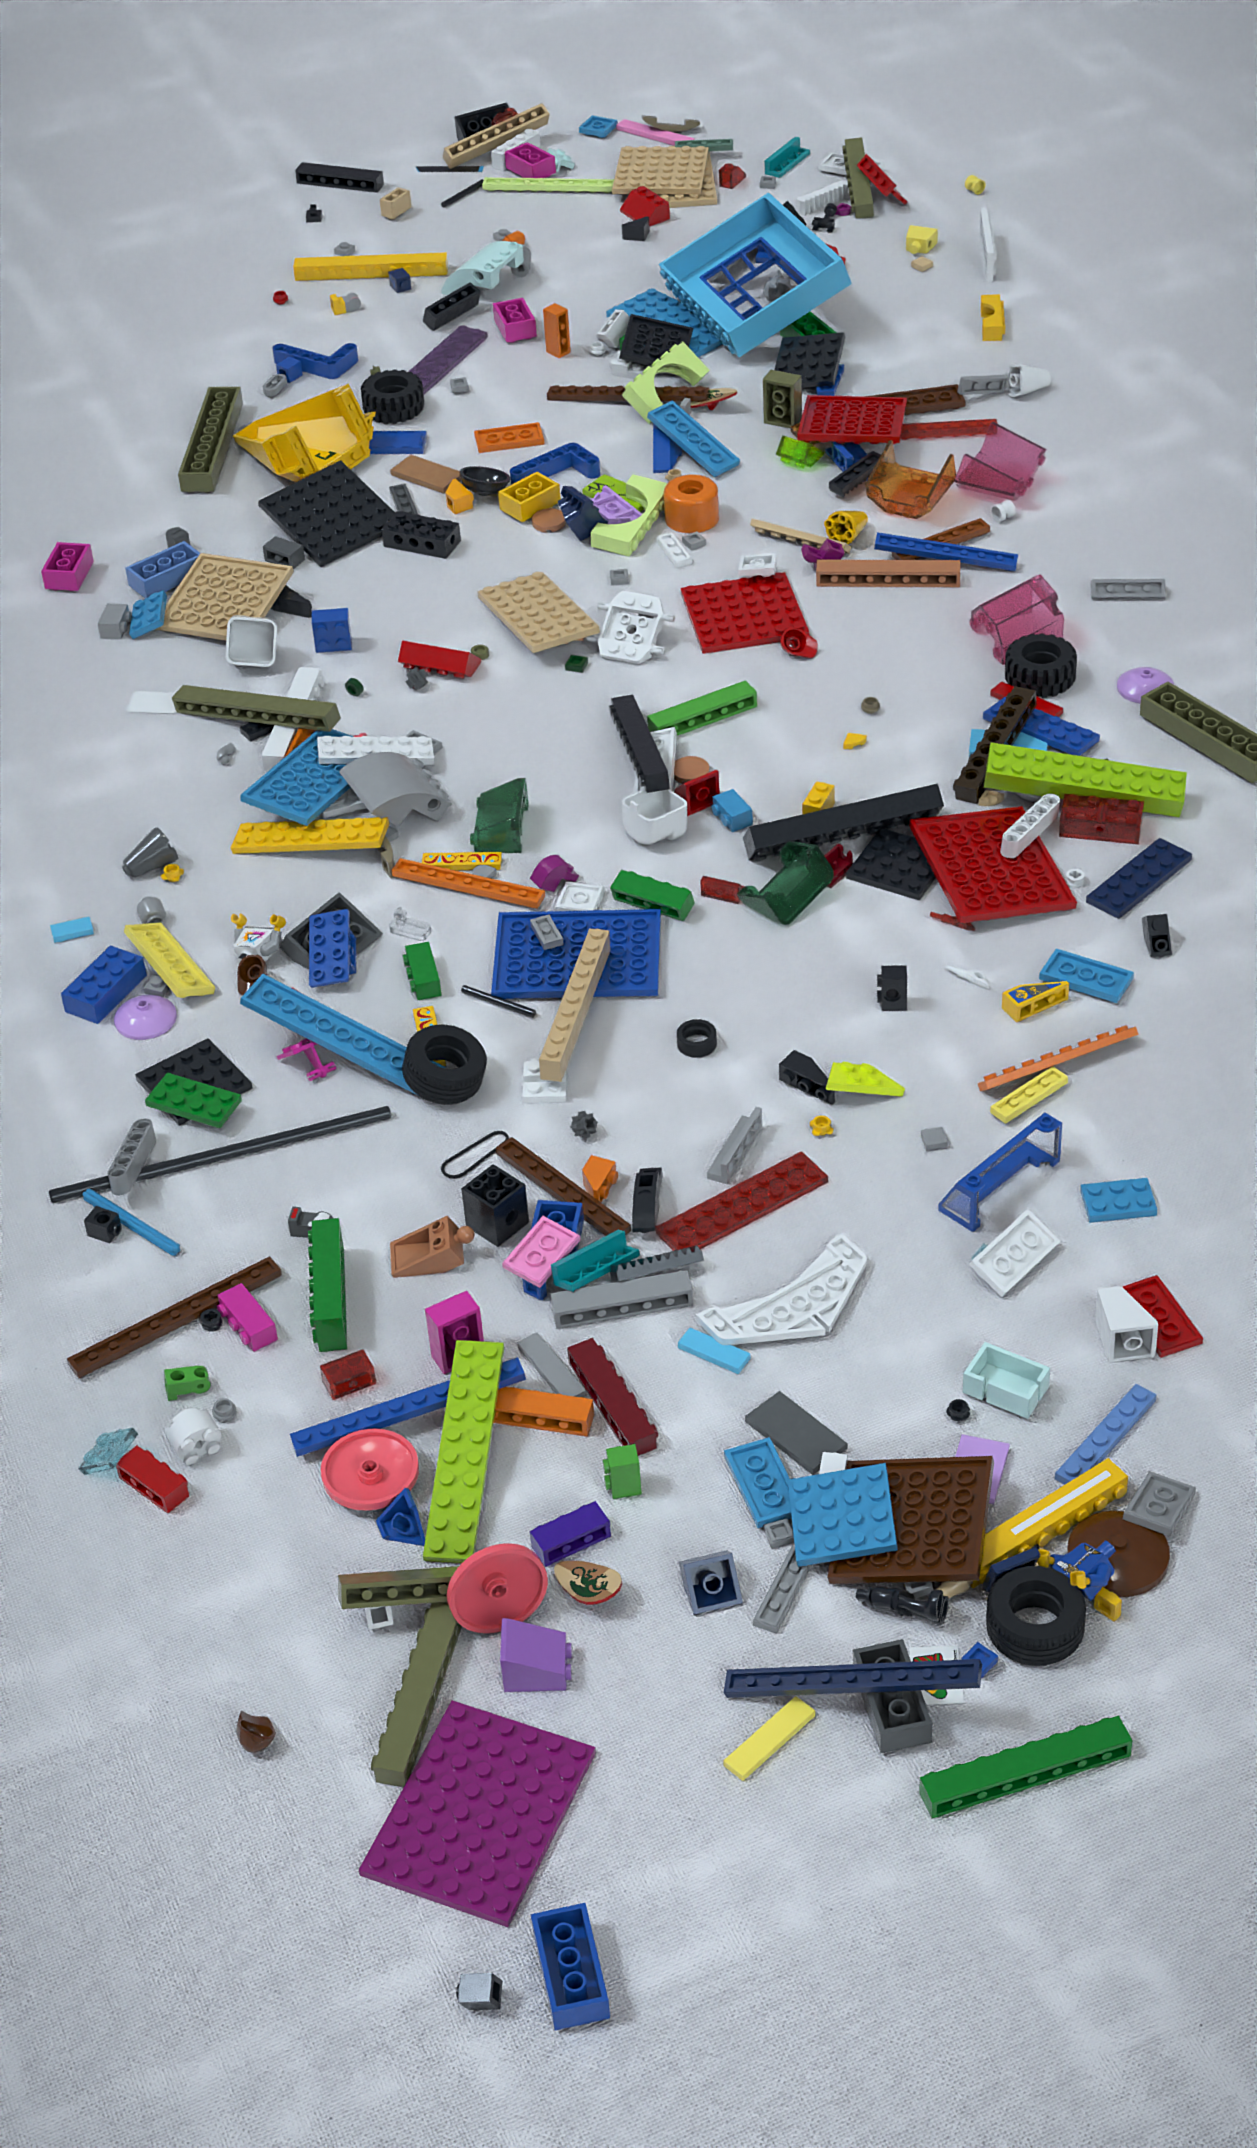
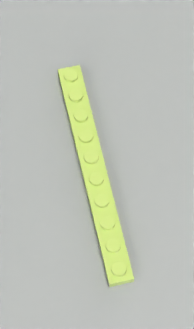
(548, 184)

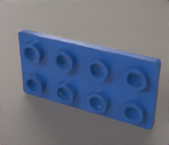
(845, 454)
(331, 948)

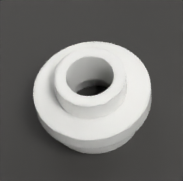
(597, 348)

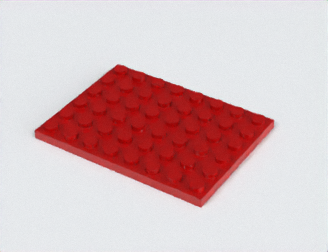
(980, 880)

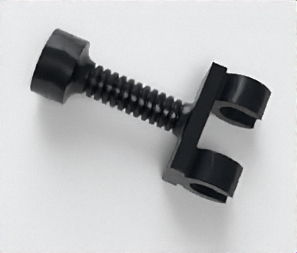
(830, 210)

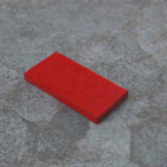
(1174, 1327)

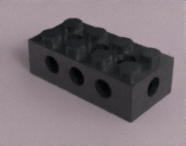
(421, 534)

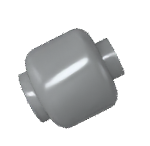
(151, 910)

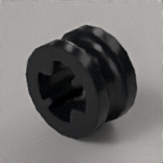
(206, 1317)

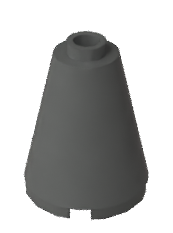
(150, 854)

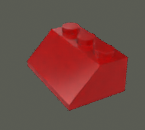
(643, 203)

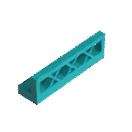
(786, 156)
(592, 1261)

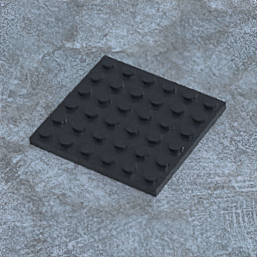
(328, 513)

